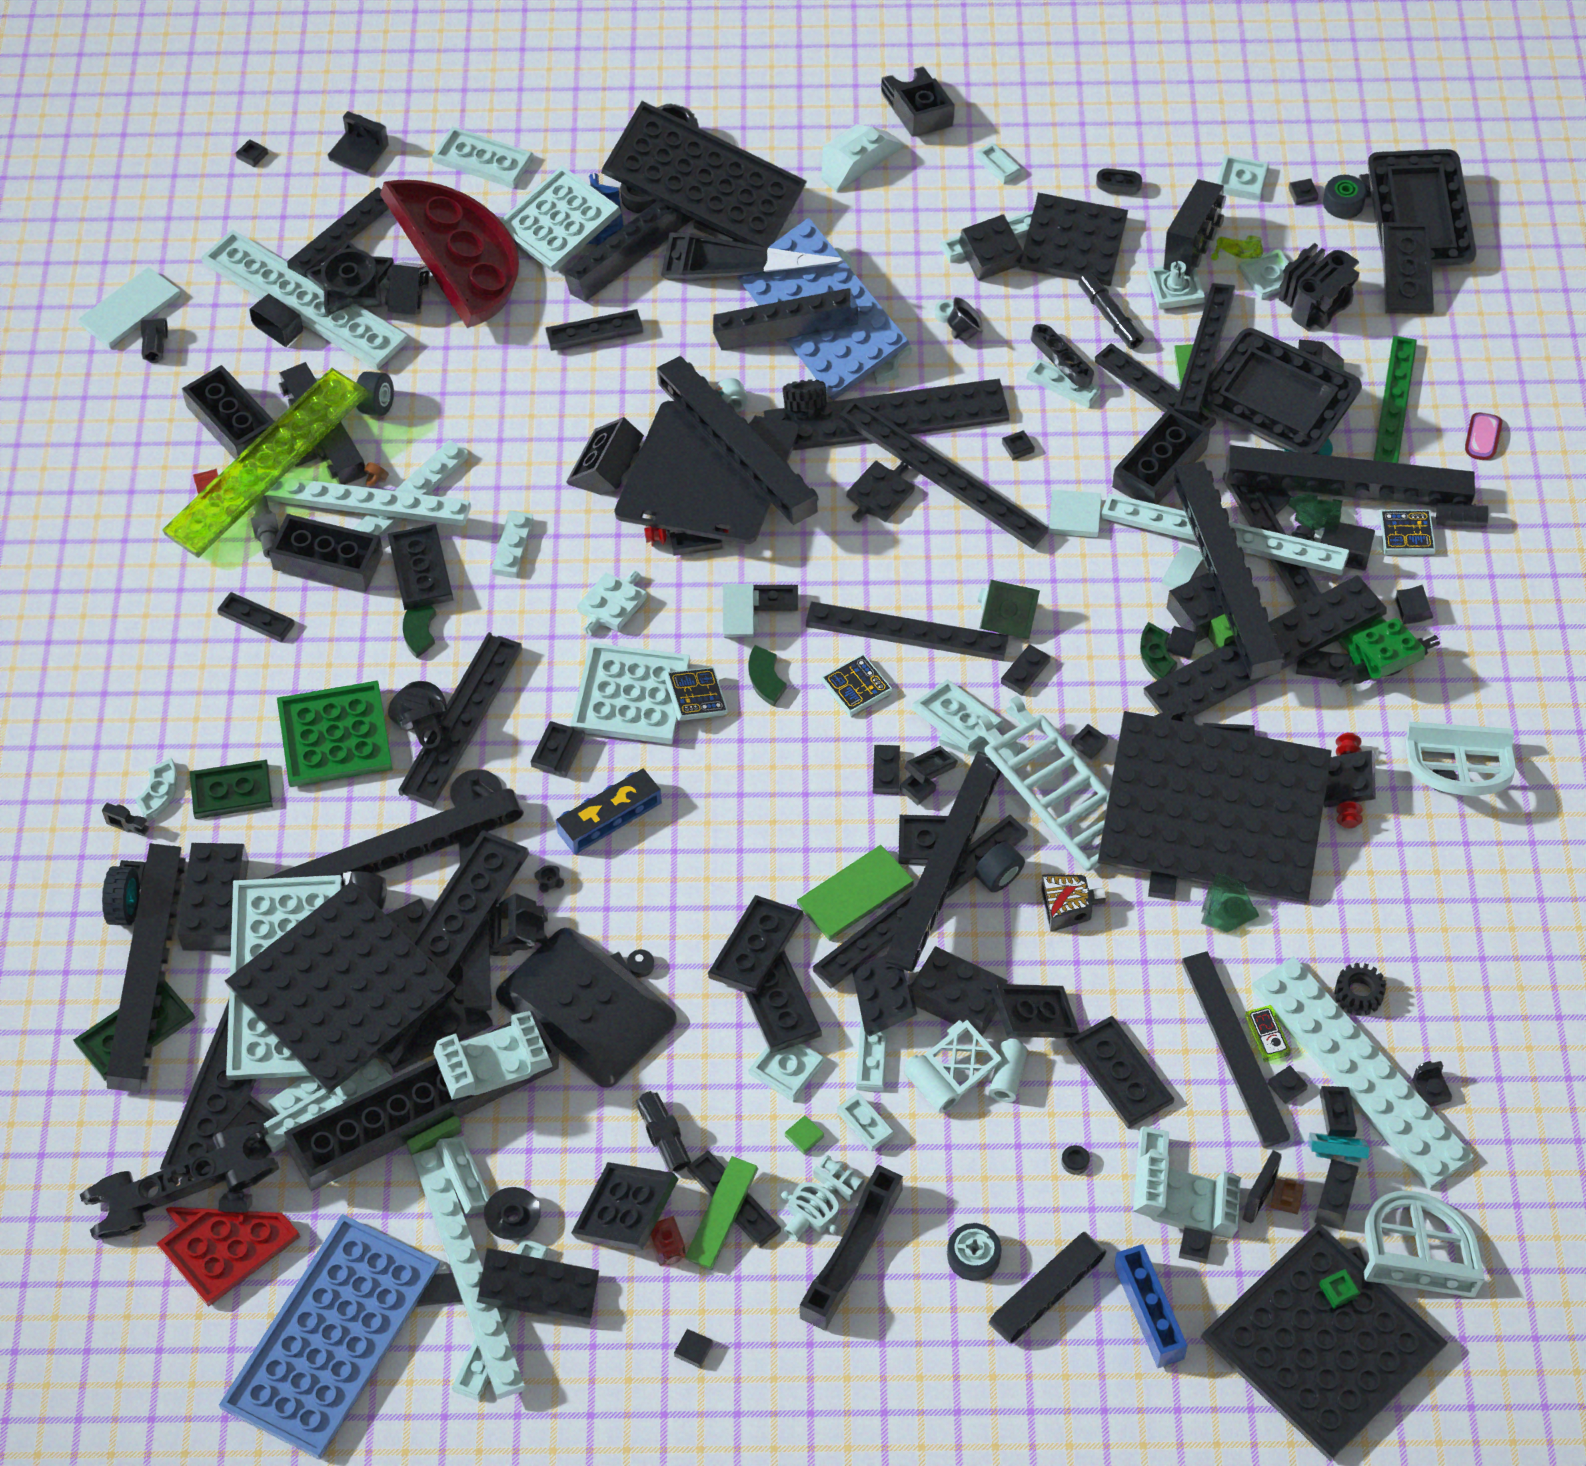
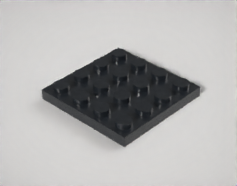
(1073, 238)

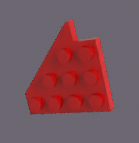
(223, 1248)

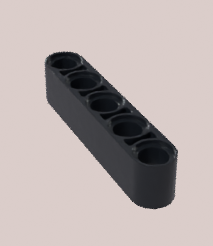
(1047, 1287)

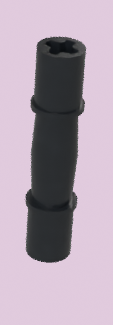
(1111, 310)

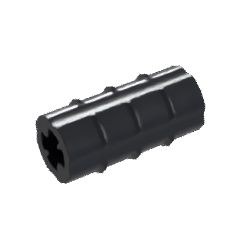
(1462, 514)

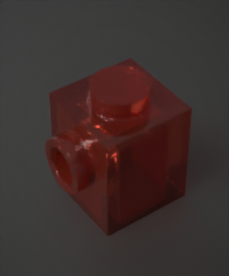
(667, 1242)

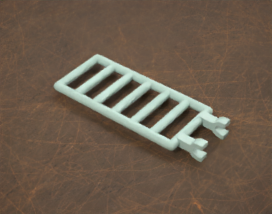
(1028, 724)

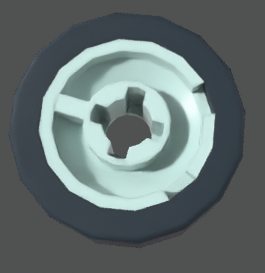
(961, 1258)

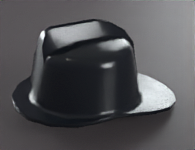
(964, 320)

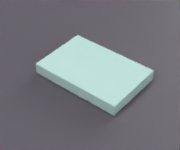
(954, 714)

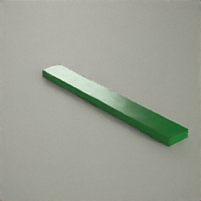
(1395, 399)

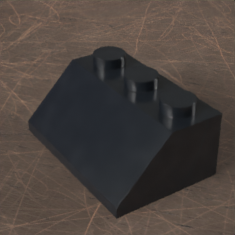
(606, 457)

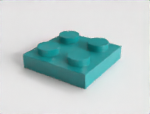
(1326, 1146)

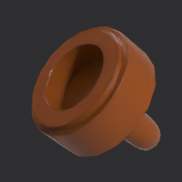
(375, 474)

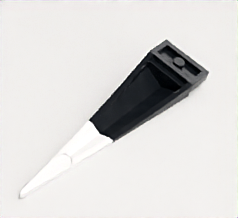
(706, 257)

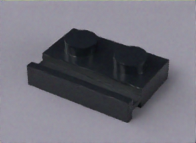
(557, 748)

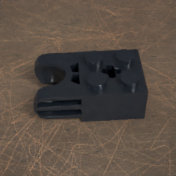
(919, 103)

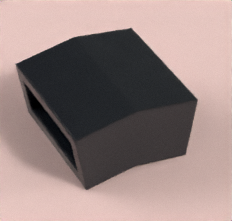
(1413, 605)

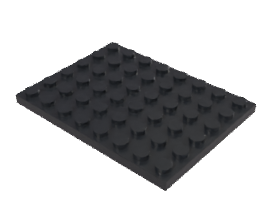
(1215, 803)

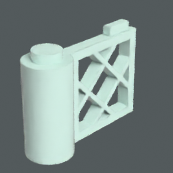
(933, 1079)

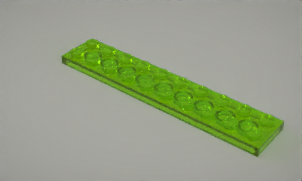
(264, 462)

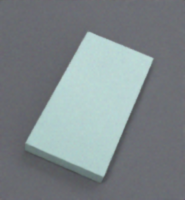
(483, 157)
(124, 309)

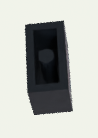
(1336, 1194)

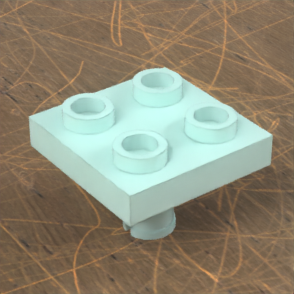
(1174, 287)

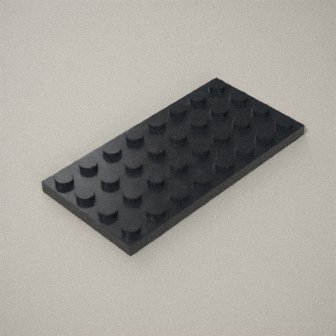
(704, 176)

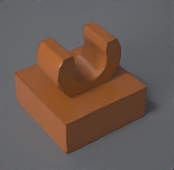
(1287, 1196)

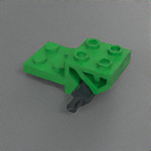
(1382, 650)

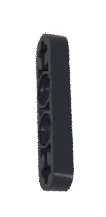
(1078, 371)

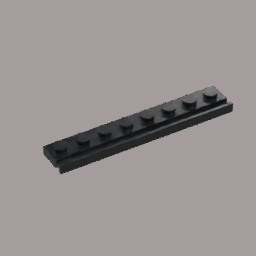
(466, 711)

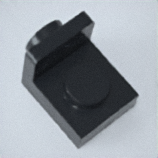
(1431, 1083)

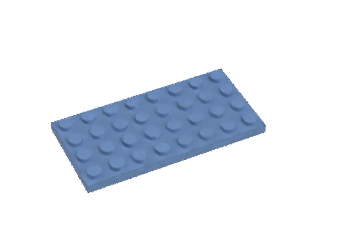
(835, 355)
(330, 1336)

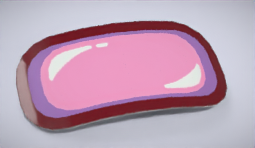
(1483, 436)

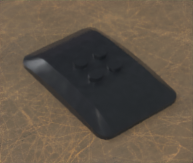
(1424, 189)
(1280, 392)
(588, 1006)

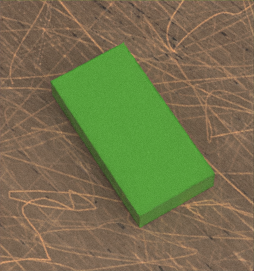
(429, 1138)

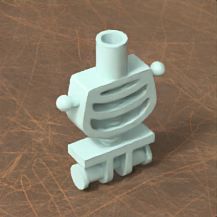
(806, 1206)

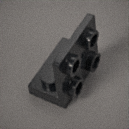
(1351, 537)

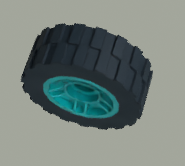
(120, 895)

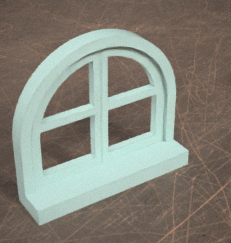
(1461, 741)
(1422, 1271)

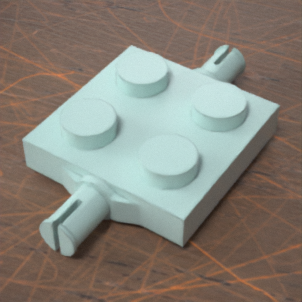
(611, 602)

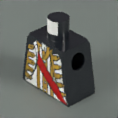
(1069, 899)

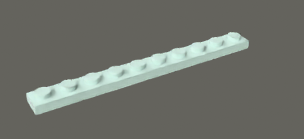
(370, 501)
(1251, 539)
(467, 1273)

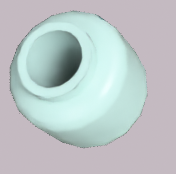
(733, 392)

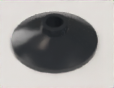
(512, 1202)

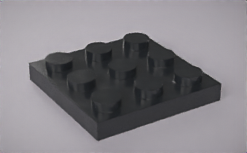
(625, 1206)

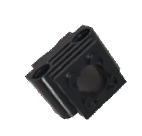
(1318, 285)

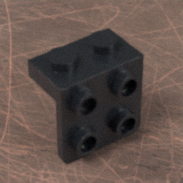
(360, 144)

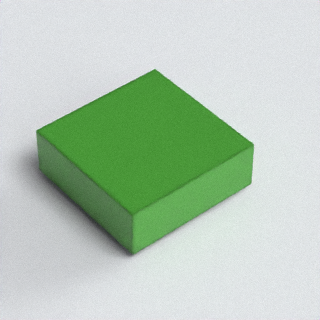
(804, 1134)

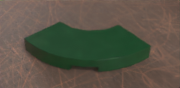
(416, 629)
(1154, 652)
(763, 676)

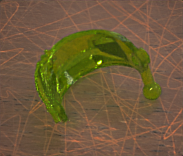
(1235, 247)

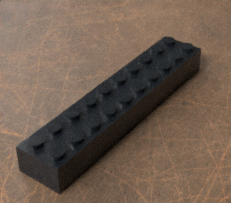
(387, 1119)

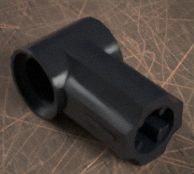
(153, 335)

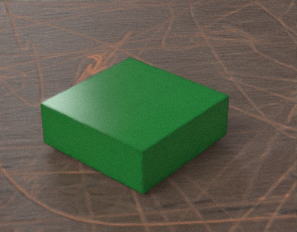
(1339, 1288)

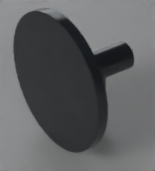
(473, 785)

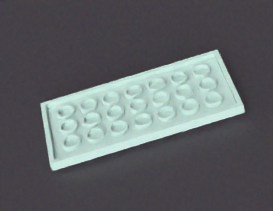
(260, 916)

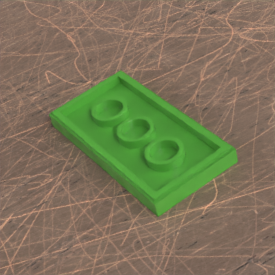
(855, 892)

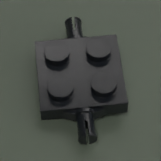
(880, 491)

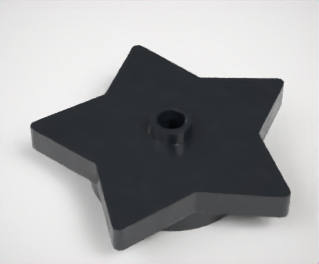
(350, 278)

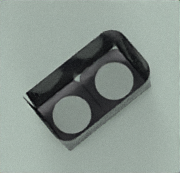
(276, 320)

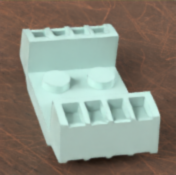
(492, 1058)
(1186, 1198)

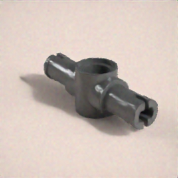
(264, 525)

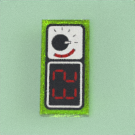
(1267, 1033)

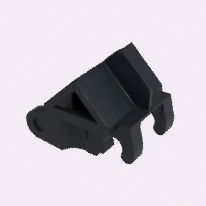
(524, 925)

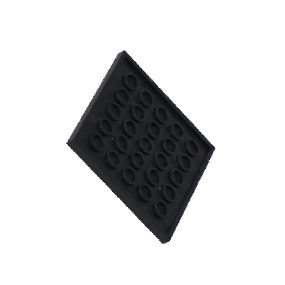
(340, 986)
(1320, 1363)

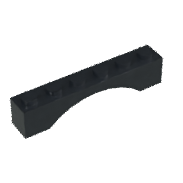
(838, 1274)

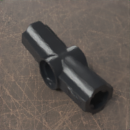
(663, 1131)

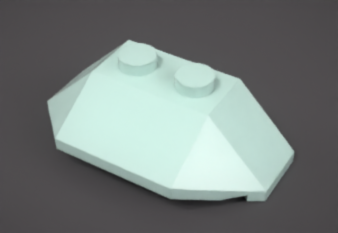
(856, 154)

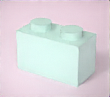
(739, 610)

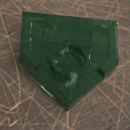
(1316, 512)
(1227, 904)

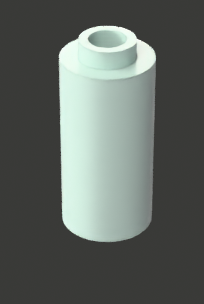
(1009, 1072)

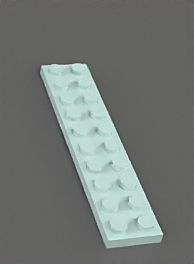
(264, 273)
(1356, 1063)

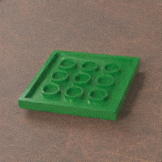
(334, 733)

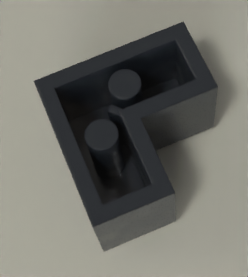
(406, 287)

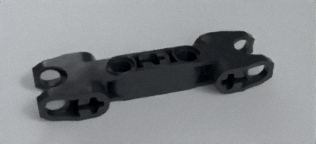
(130, 1199)

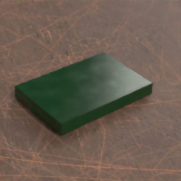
(231, 789)

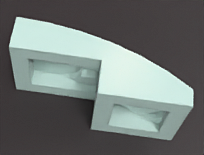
(1182, 567)

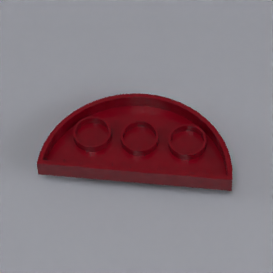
(459, 243)

